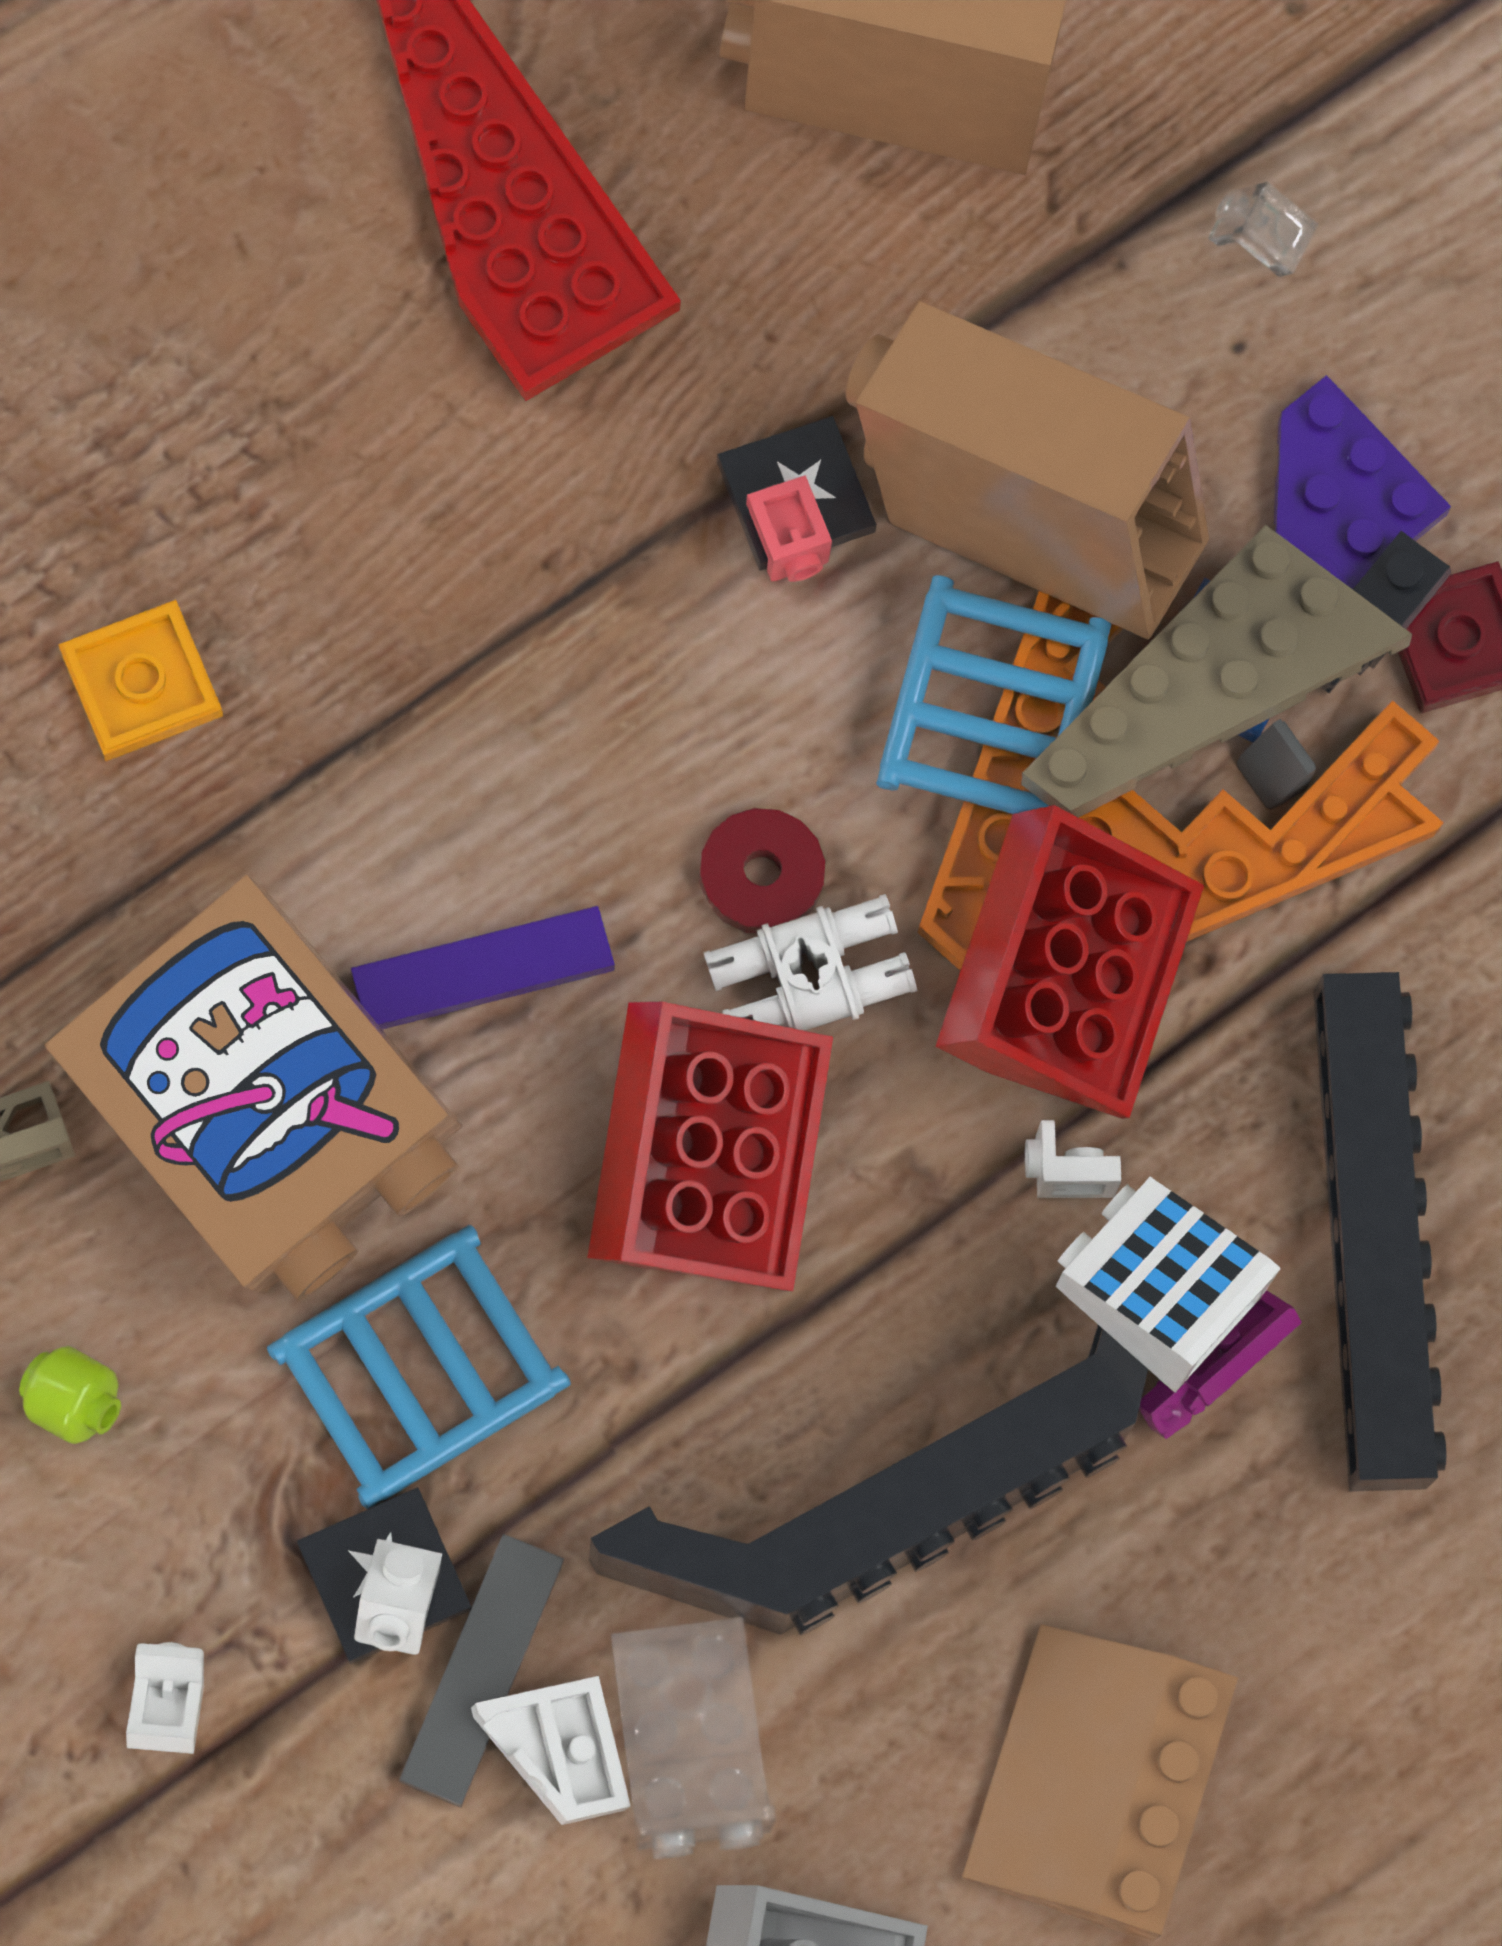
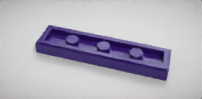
(484, 968)

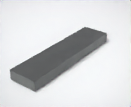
(481, 1668)

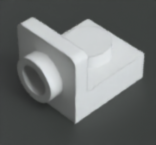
(1078, 1174)

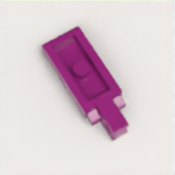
(1236, 1354)

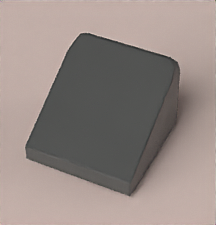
(1276, 765)

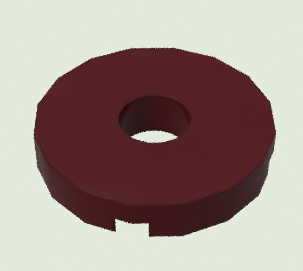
(766, 835)

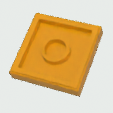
(140, 680)

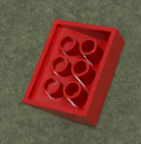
(1070, 962)
(710, 1145)

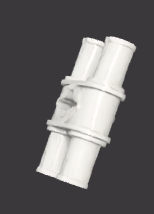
(823, 940)

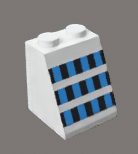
(1164, 1279)

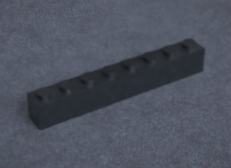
(1376, 1232)

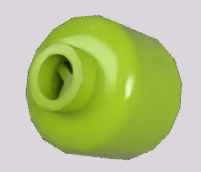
(70, 1394)

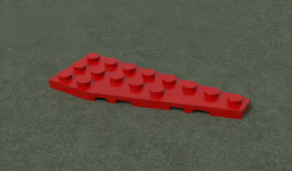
(521, 218)

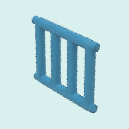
(929, 656)
(431, 1448)

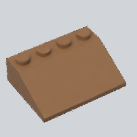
(1100, 1780)

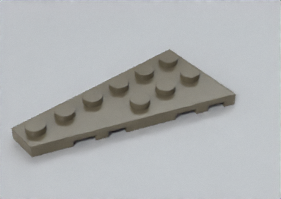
(1224, 664)

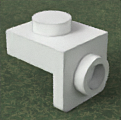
(397, 1597)
(166, 1698)

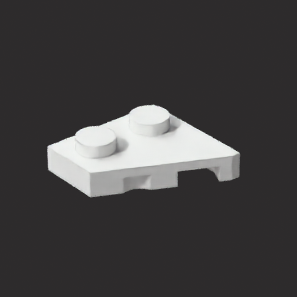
(560, 1747)

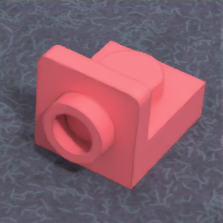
(790, 529)

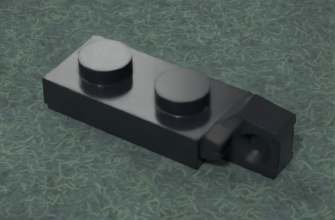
(1400, 585)

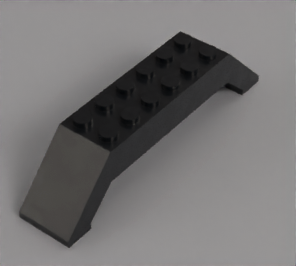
(896, 1515)

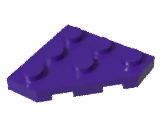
(1345, 485)

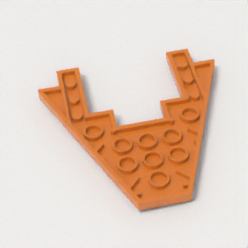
(1336, 827)

